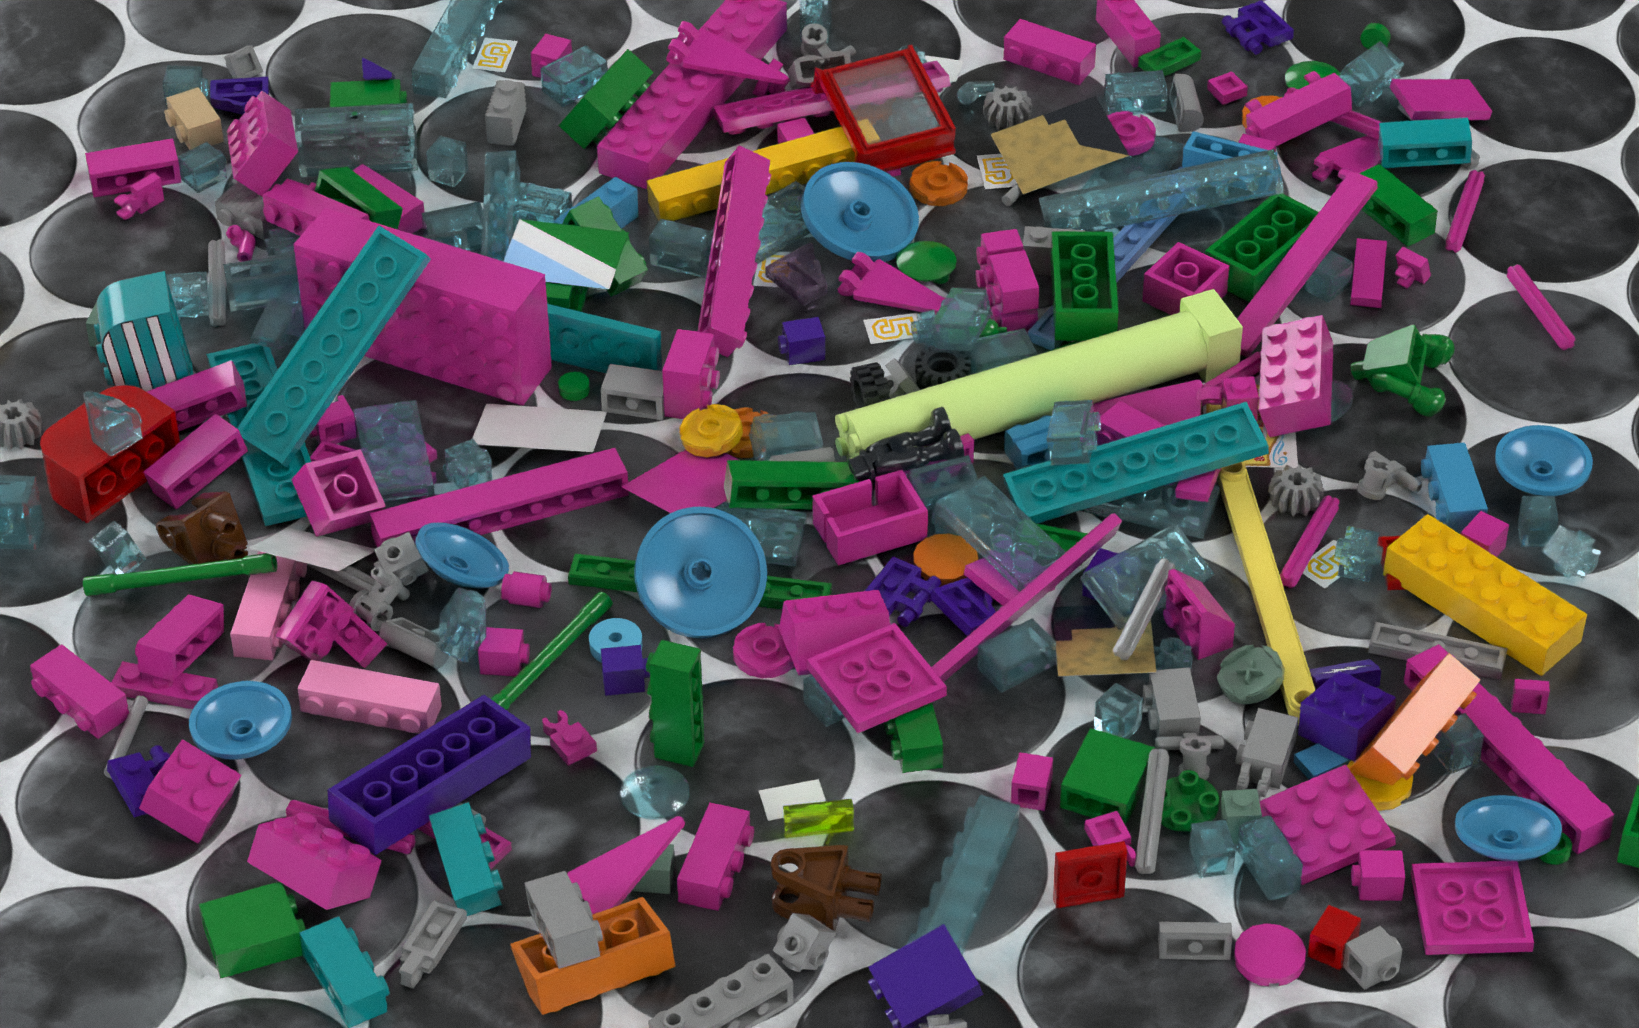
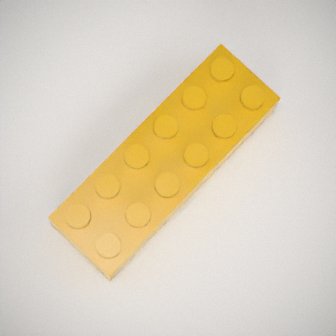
(1485, 594)

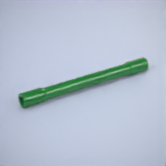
(114, 582)
(587, 616)

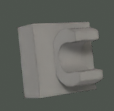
(243, 63)
(899, 380)

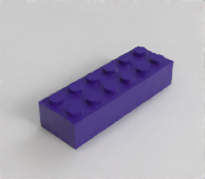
(429, 774)

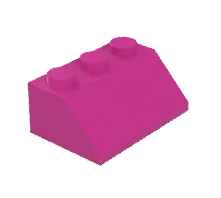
(829, 621)

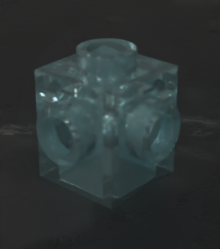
(467, 464)
(1572, 552)
(1358, 553)

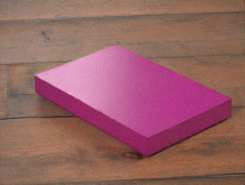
(1440, 99)

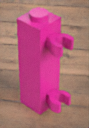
(1300, 110)

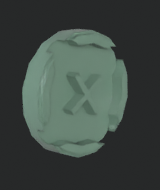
(1250, 674)

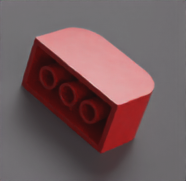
(84, 475)

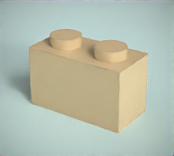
(193, 118)

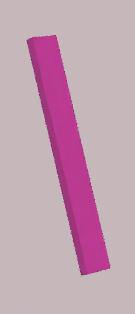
(1304, 258)
(1028, 597)

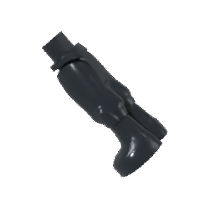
(908, 449)

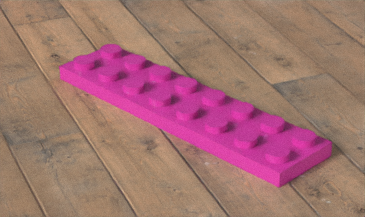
(793, 105)

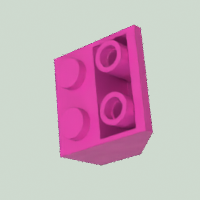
(1196, 616)
(315, 622)

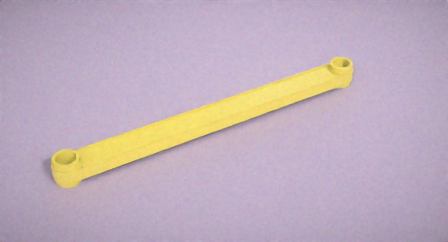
(1265, 584)

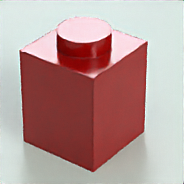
(1331, 935)

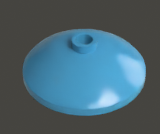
(1543, 460)
(461, 555)
(240, 720)
(1508, 827)

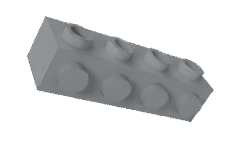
(734, 1000)

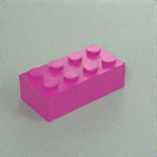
(261, 143)
(1296, 376)

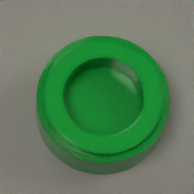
(1373, 34)
(573, 386)
(1560, 853)

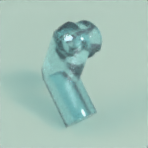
(972, 90)

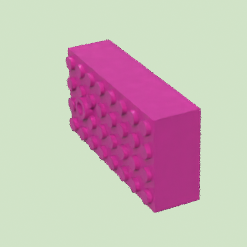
(460, 321)

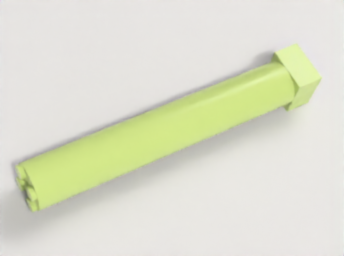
(1197, 339)

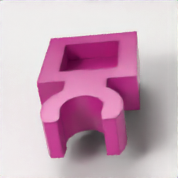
(143, 196)
(569, 741)
(1110, 829)

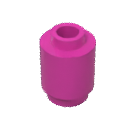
(526, 589)

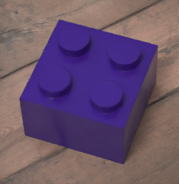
(1345, 715)

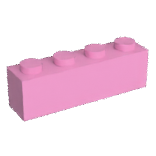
(265, 609)
(369, 697)

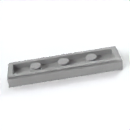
(1405, 643)

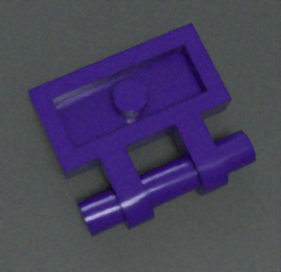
(1264, 27)
(896, 582)
(134, 775)

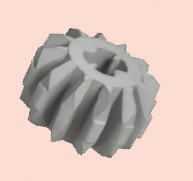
(1006, 107)
(19, 424)
(1296, 490)

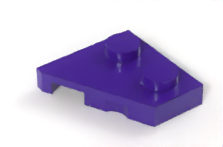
(235, 93)
(963, 604)

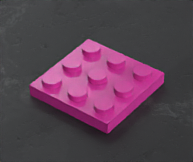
(876, 677)
(1328, 822)
(1471, 907)

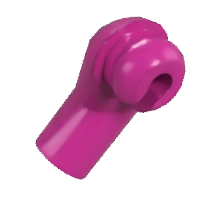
(243, 241)

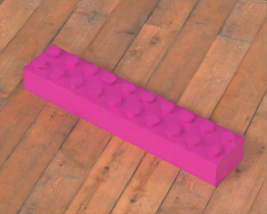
(683, 98)

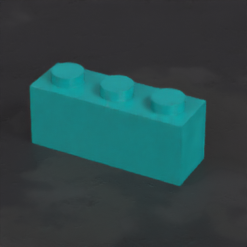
(1425, 142)
(467, 859)
(344, 971)

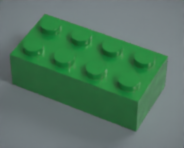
(1261, 243)
(1083, 285)

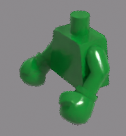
(1397, 364)

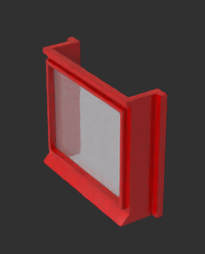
(888, 110)

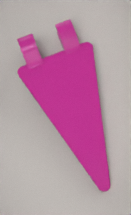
(716, 55)
(1351, 156)
(886, 286)
(1169, 403)
(614, 874)

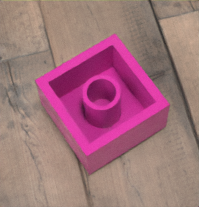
(1180, 275)
(690, 373)
(338, 492)
(190, 791)

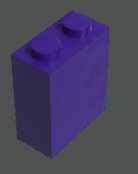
(924, 979)

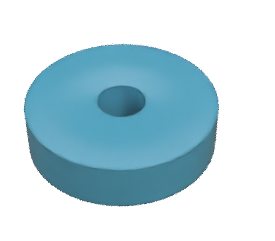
(613, 633)

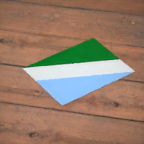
(567, 252)

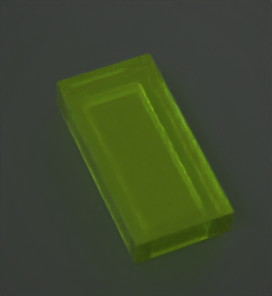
(818, 818)

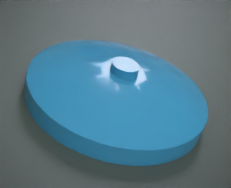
(859, 210)
(700, 572)

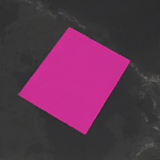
(683, 482)

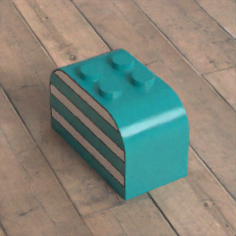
(141, 334)

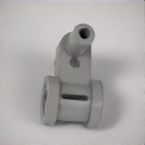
(814, 42)
(1383, 473)
(379, 598)
(1194, 750)

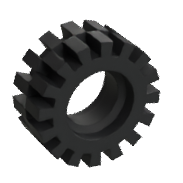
(937, 359)
(868, 384)

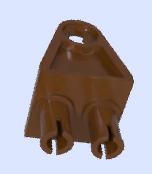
(207, 533)
(822, 885)

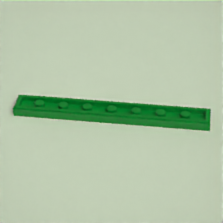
(619, 575)

